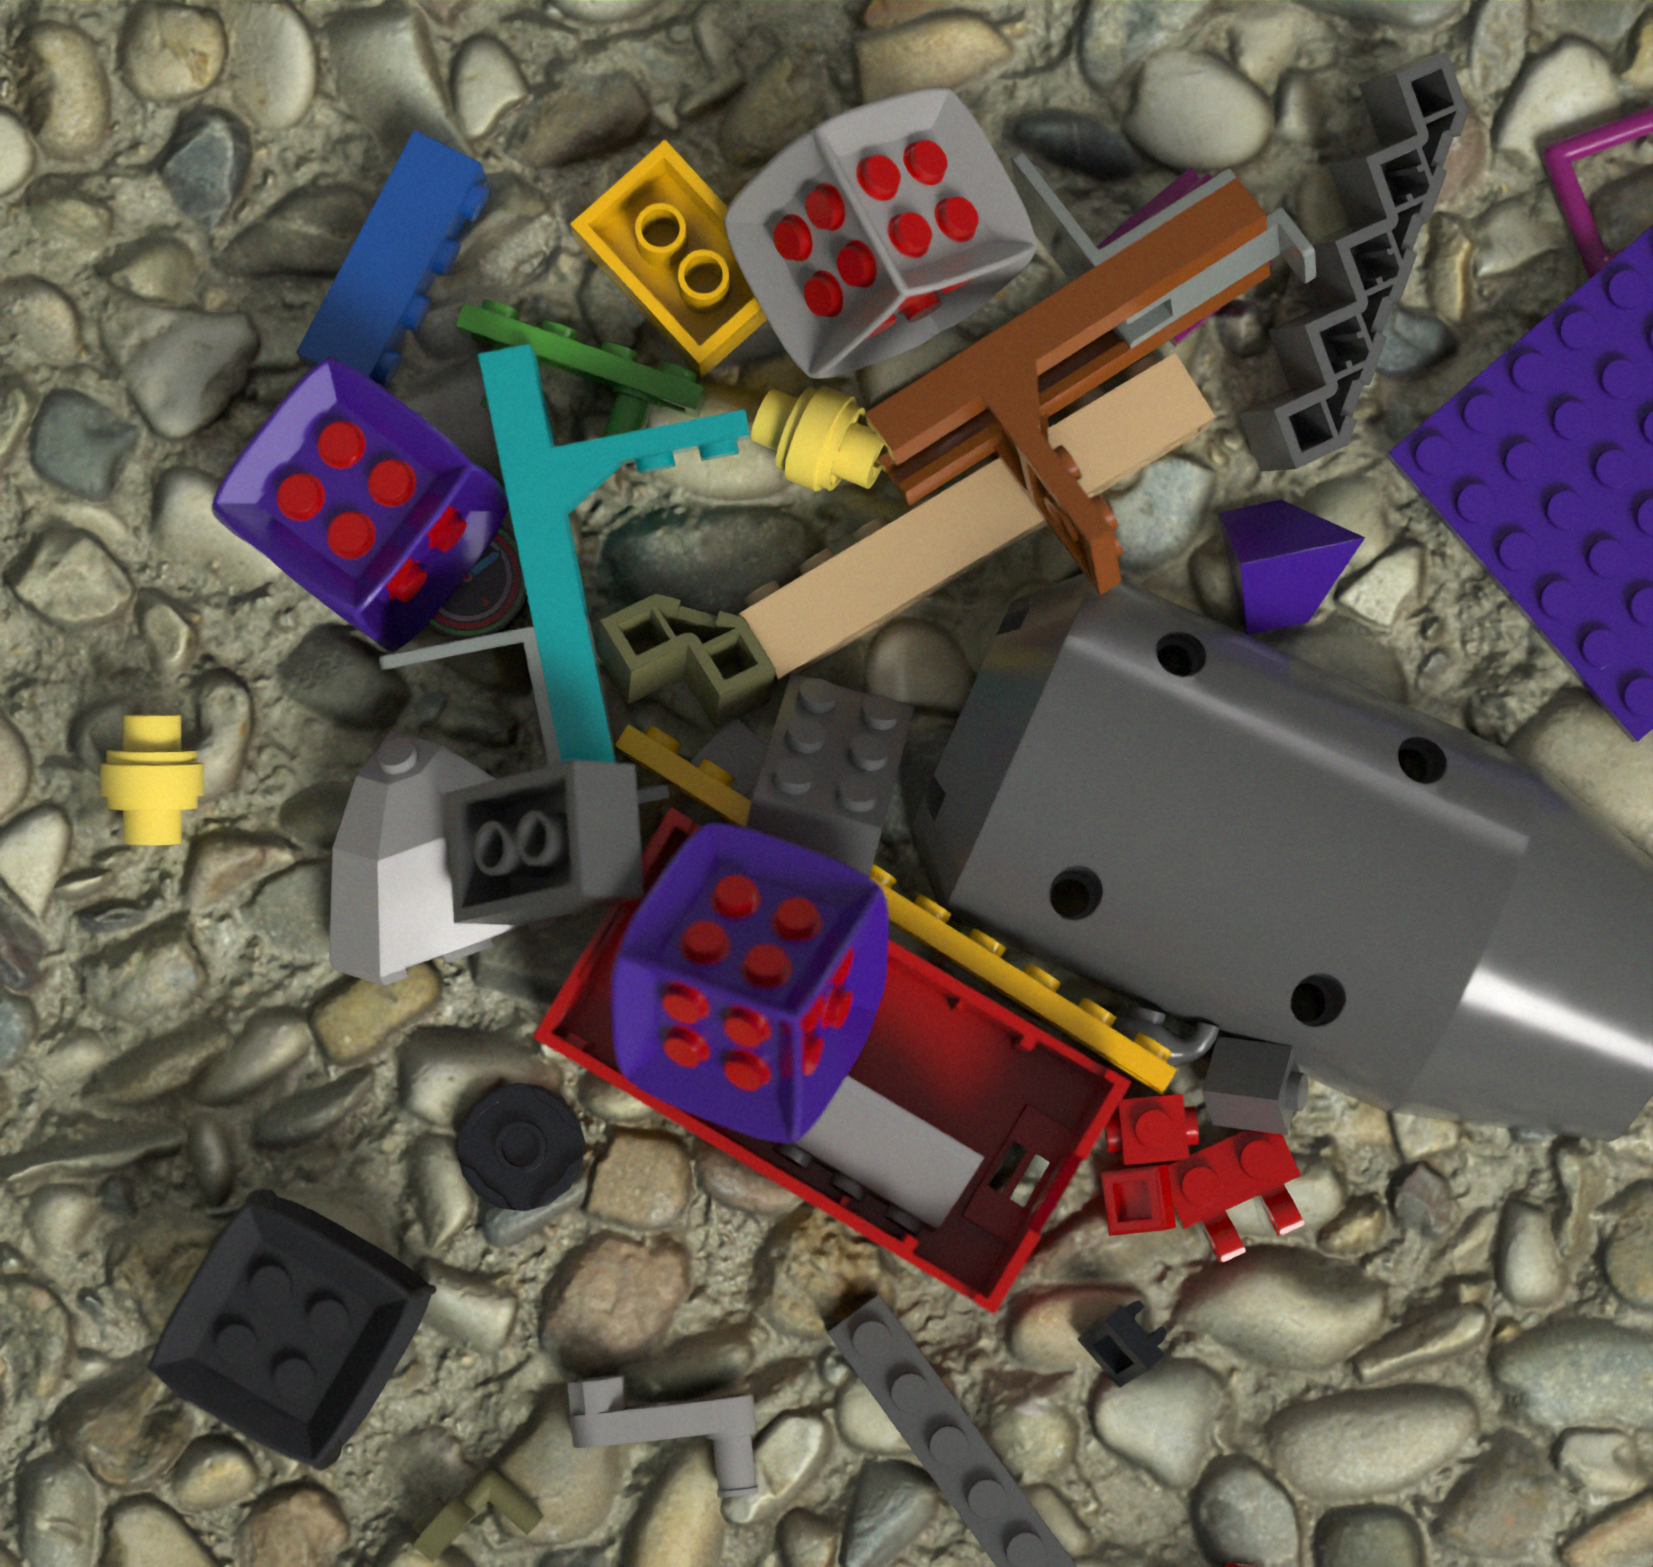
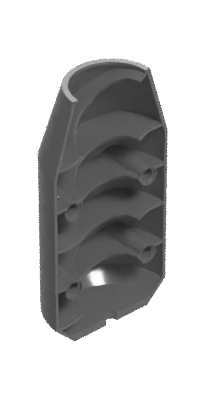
(1258, 837)

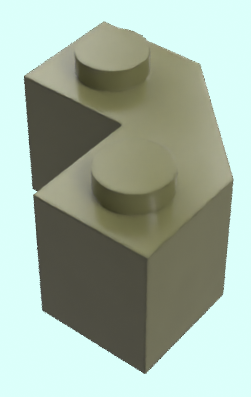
(664, 642)

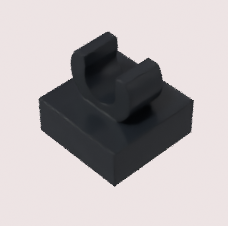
(1122, 1344)

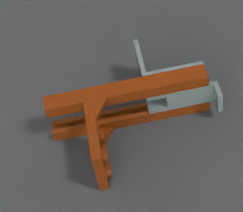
(1104, 320)

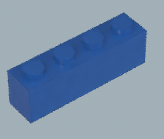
(397, 259)

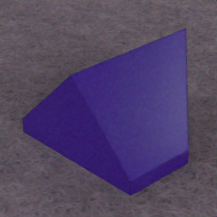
(1283, 562)

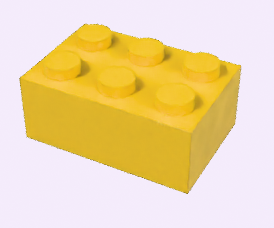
(670, 256)

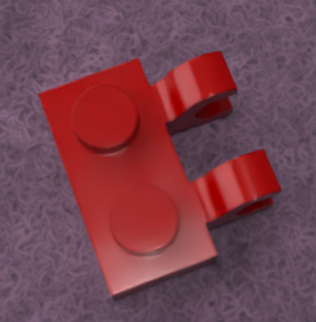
(1229, 1175)

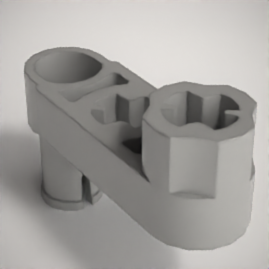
(603, 1419)

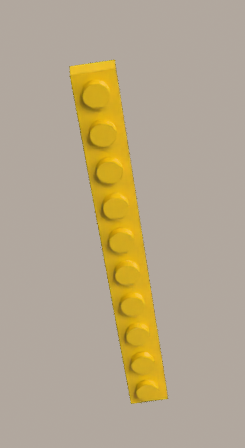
(926, 923)

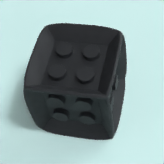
(290, 1329)

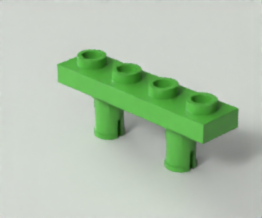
(613, 366)

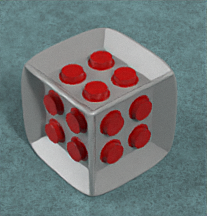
(878, 231)

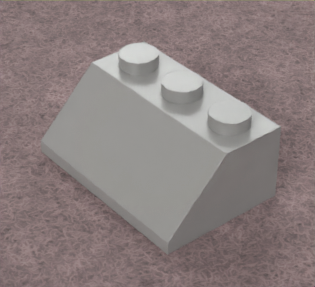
(887, 1155)

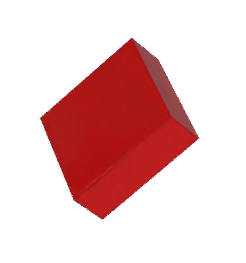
(1138, 1200)

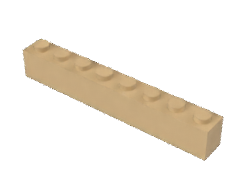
(970, 521)

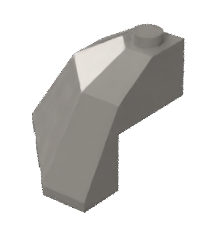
(395, 865)

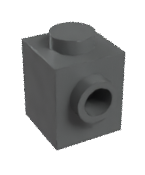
(1254, 1085)

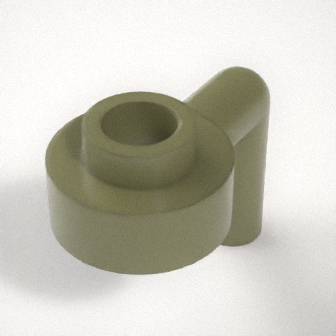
(444, 1523)

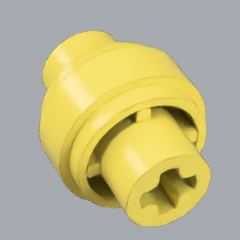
(819, 438)
(152, 779)

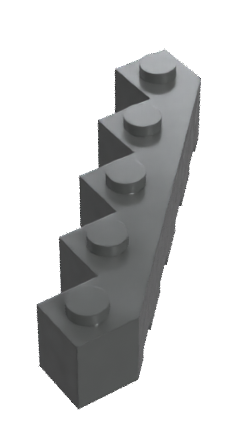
(1361, 266)

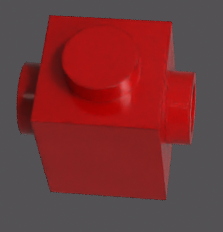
(1151, 1129)

